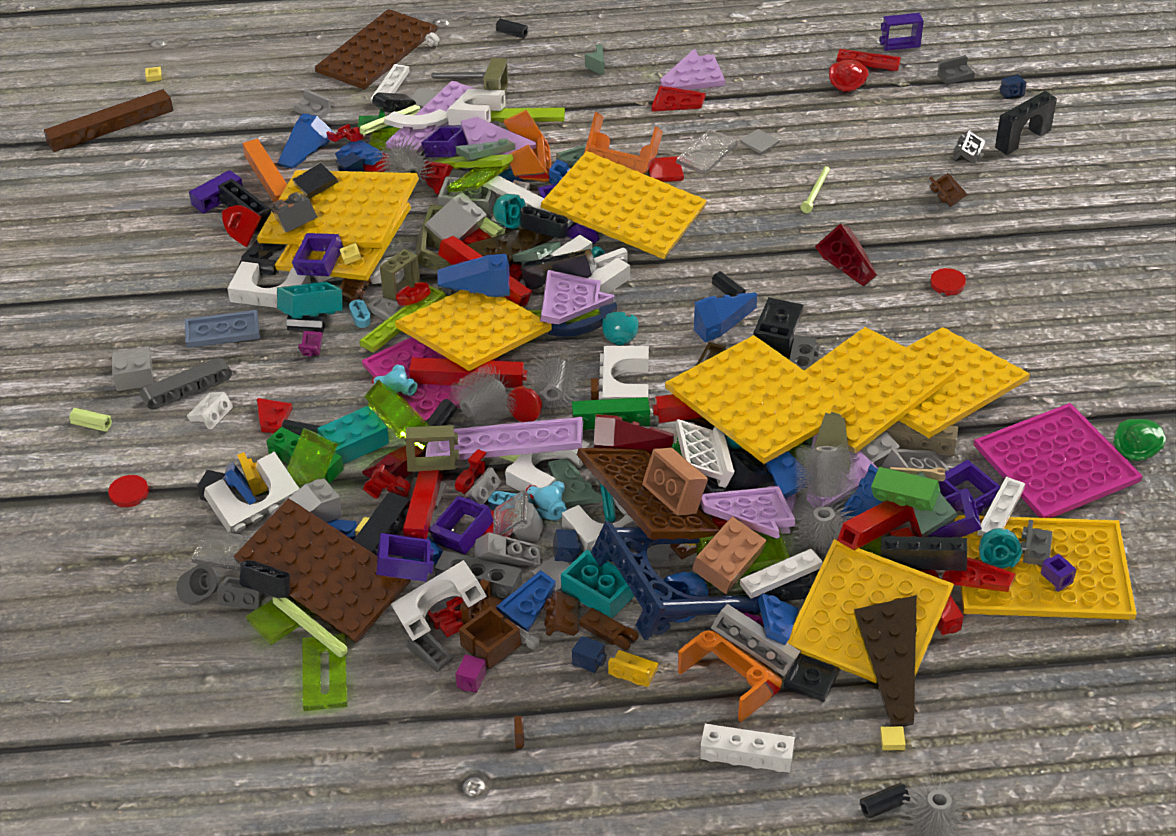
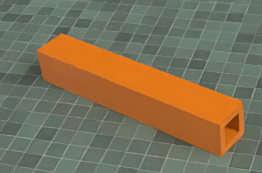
(264, 169)

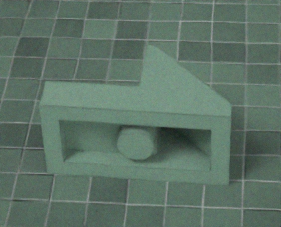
(595, 60)

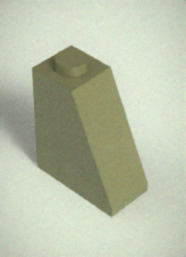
(833, 432)

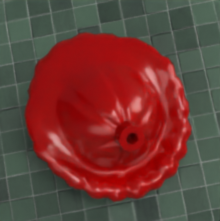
(848, 75)

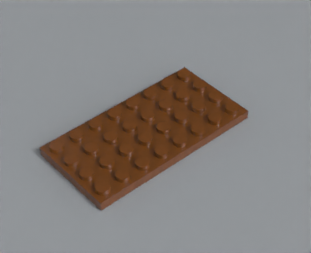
(375, 49)
(622, 475)
(326, 569)

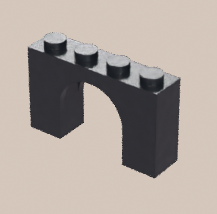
(1038, 109)

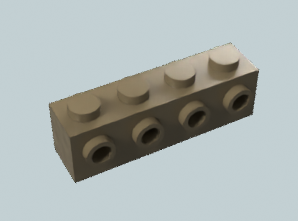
(910, 439)

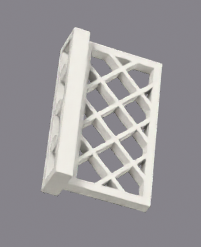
(716, 450)

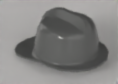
(198, 583)

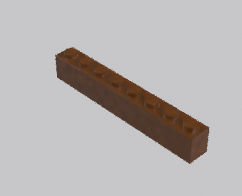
(108, 120)

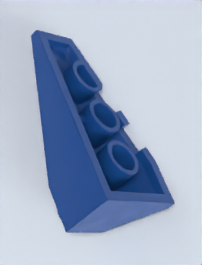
(304, 139)
(481, 275)
(718, 315)

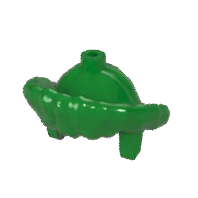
(1139, 439)

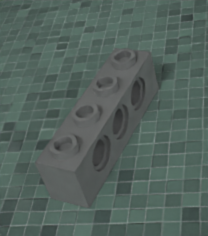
(804, 351)
(502, 578)

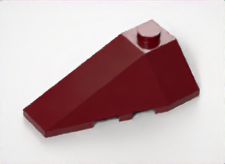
(846, 254)
(618, 434)
(394, 462)

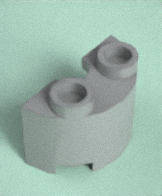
(532, 530)

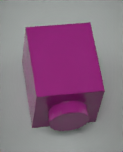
(471, 673)

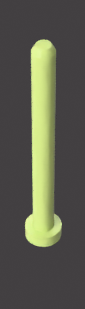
(807, 205)

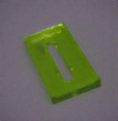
(311, 676)

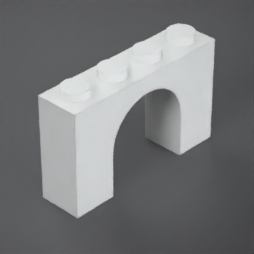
(476, 104)
(610, 275)
(244, 288)
(618, 361)
(524, 473)
(236, 514)
(588, 529)
(453, 582)

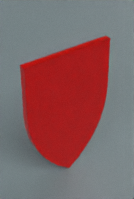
(240, 223)

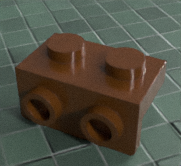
(947, 189)
(353, 289)
(474, 610)
(561, 614)

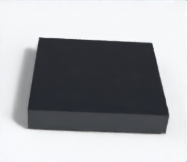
(315, 180)
(811, 677)

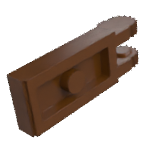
(608, 629)

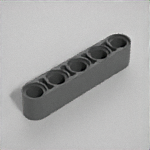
(185, 383)

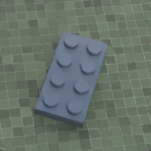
(222, 328)

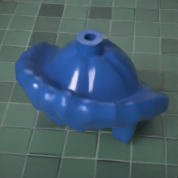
(688, 584)

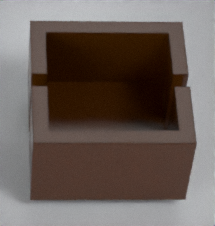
(486, 636)

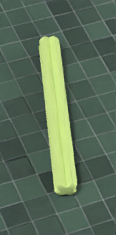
(379, 124)
(311, 626)

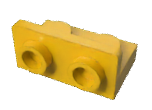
(253, 478)
(632, 668)

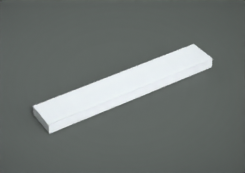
(504, 186)

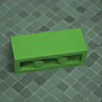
(905, 489)

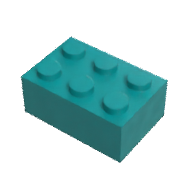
(309, 299)
(356, 434)
(595, 585)

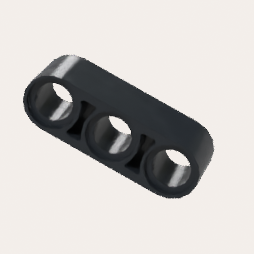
(392, 101)
(543, 222)
(264, 579)

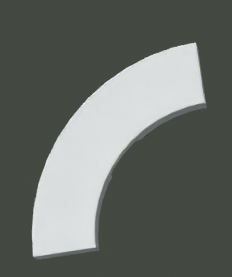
(416, 121)

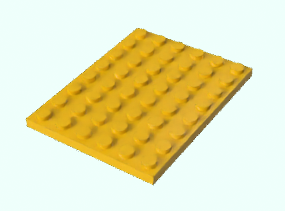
(624, 204)
(357, 208)
(879, 380)
(977, 381)
(758, 398)
(1099, 585)

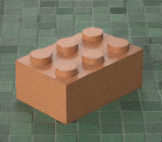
(674, 481)
(729, 555)

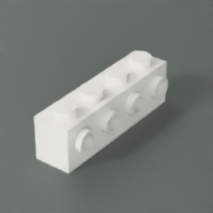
(747, 748)

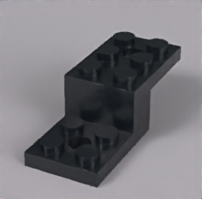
(779, 330)
(747, 474)

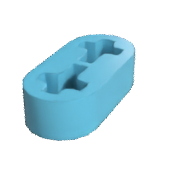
(357, 314)

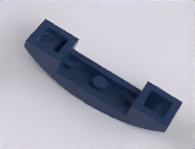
(583, 326)

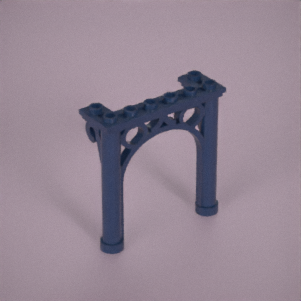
(642, 580)

